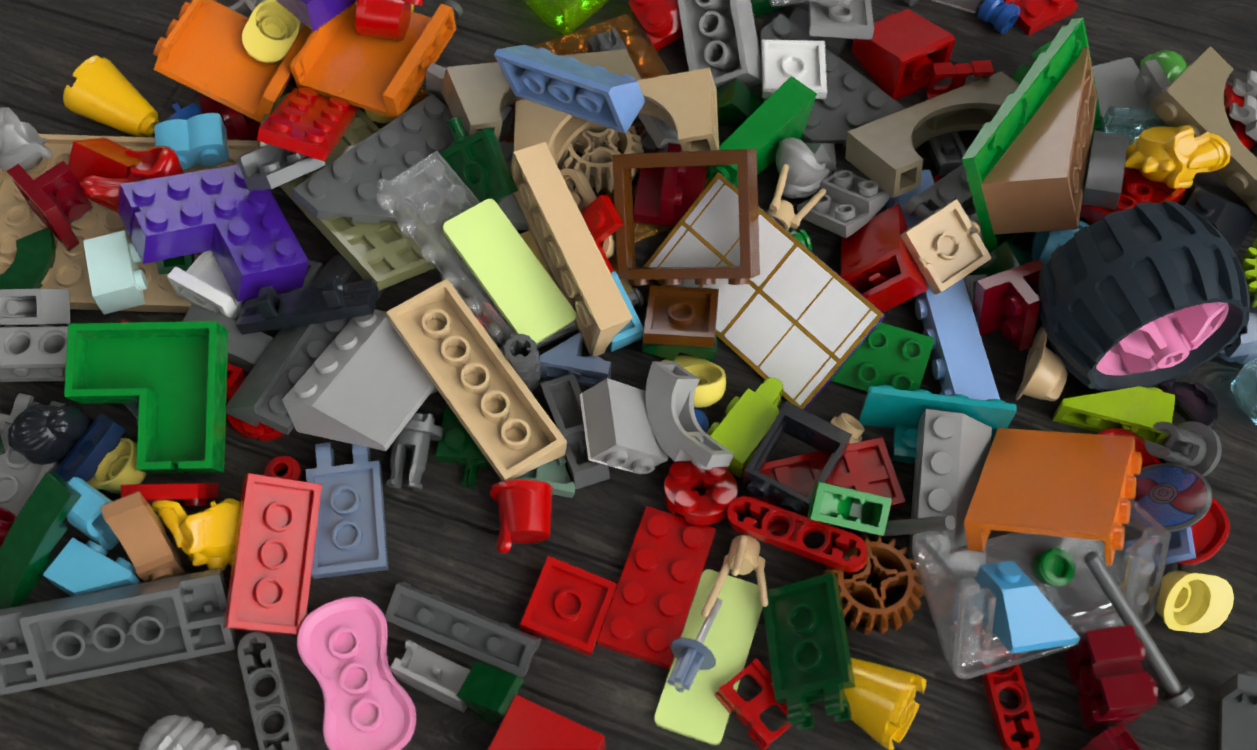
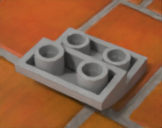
(847, 203)

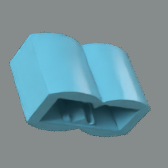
(195, 140)
(88, 516)

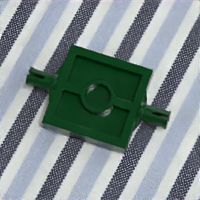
(479, 162)
(460, 448)

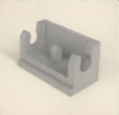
(431, 674)

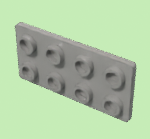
(1124, 85)

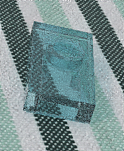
(1129, 121)

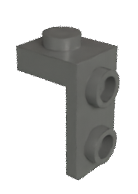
(1238, 712)

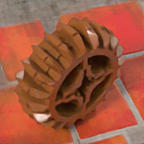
(898, 576)

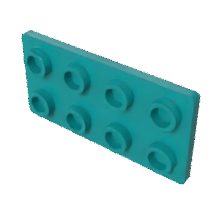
(902, 409)

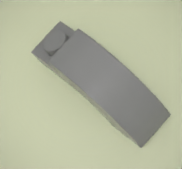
(673, 420)

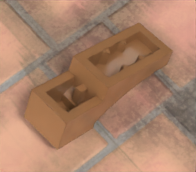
(143, 538)

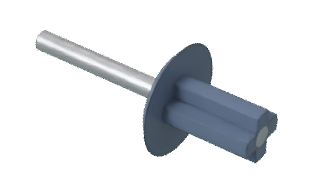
(693, 654)

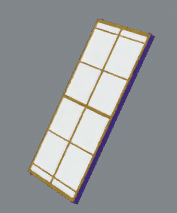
(792, 318)

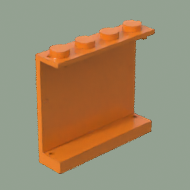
(209, 56)
(372, 70)
(1055, 487)

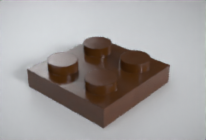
(681, 316)

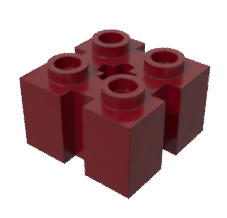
(1111, 677)

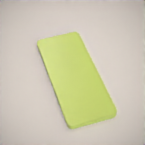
(509, 271)
(697, 710)

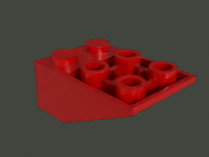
(880, 263)

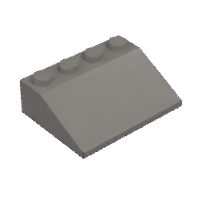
(360, 386)

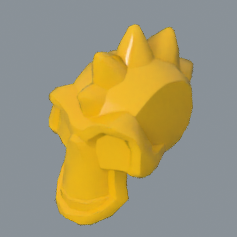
(1175, 155)
(203, 536)

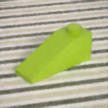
(1127, 408)

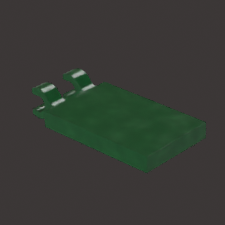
(809, 649)

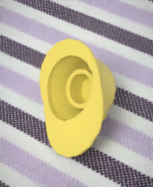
(1194, 601)

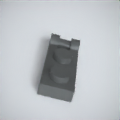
(941, 193)

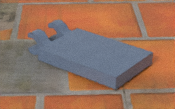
(350, 514)

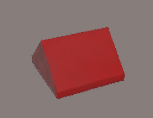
(102, 159)

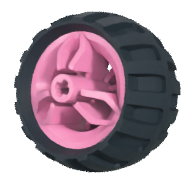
(1142, 297)

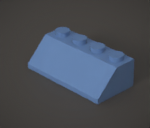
(571, 86)

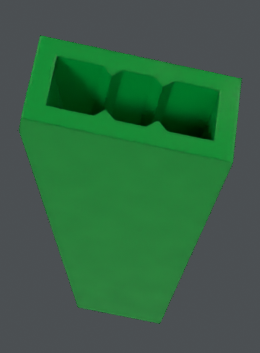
(778, 118)

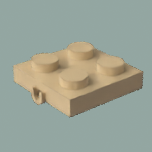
(946, 246)

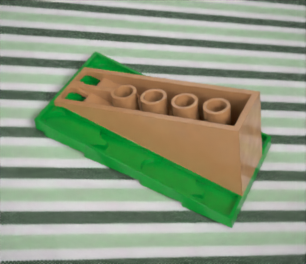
(1035, 151)

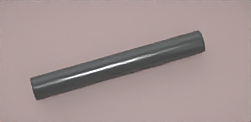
(917, 525)

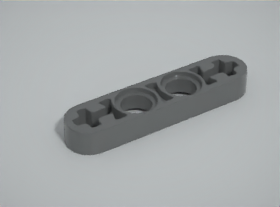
(276, 702)

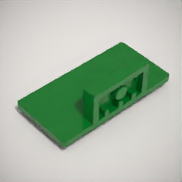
(887, 358)

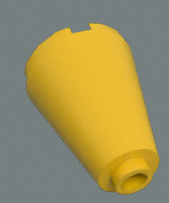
(109, 98)
(883, 700)

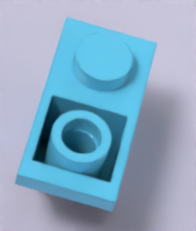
(86, 569)

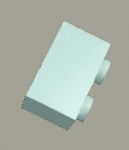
(114, 272)

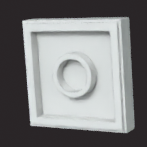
(793, 58)

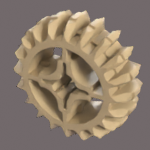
(597, 147)

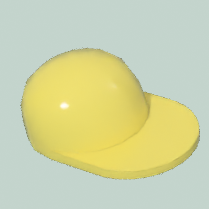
(270, 32)
(711, 376)
(118, 468)

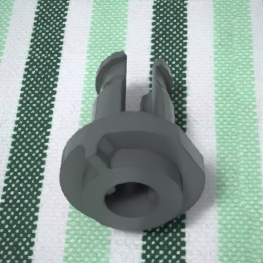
(415, 438)
(1205, 442)

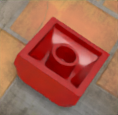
(659, 20)

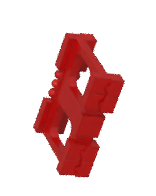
(957, 73)
(749, 711)

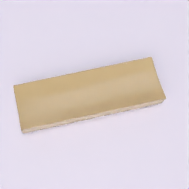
(568, 247)
(477, 381)

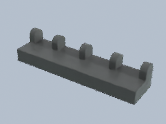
(462, 629)

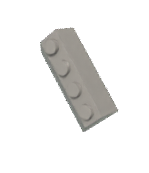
(722, 38)
(948, 468)

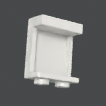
(205, 286)

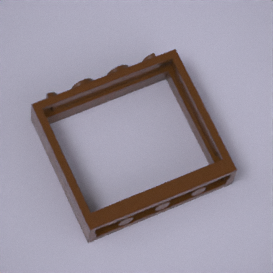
(748, 217)

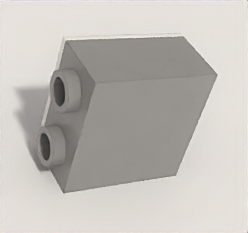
(619, 428)

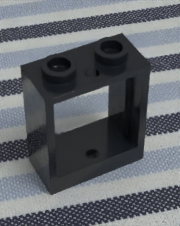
(809, 430)

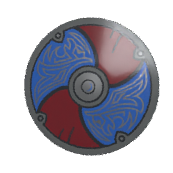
(1173, 495)

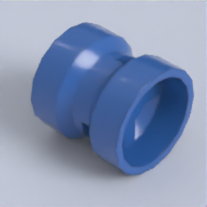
(999, 14)

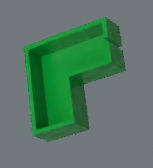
(172, 373)

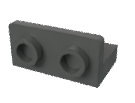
(274, 166)

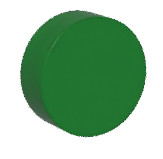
(1054, 567)

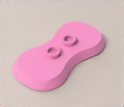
(348, 656)

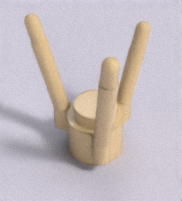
(783, 210)
(742, 560)

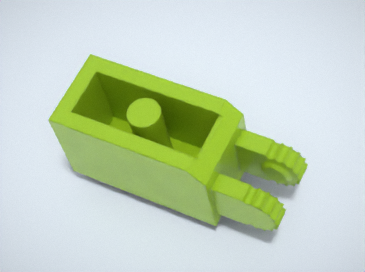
(748, 423)

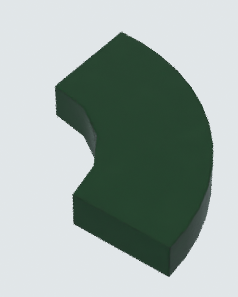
(32, 261)

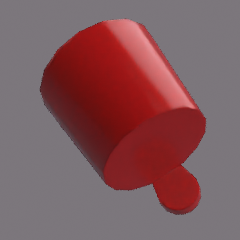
(384, 18)
(523, 512)

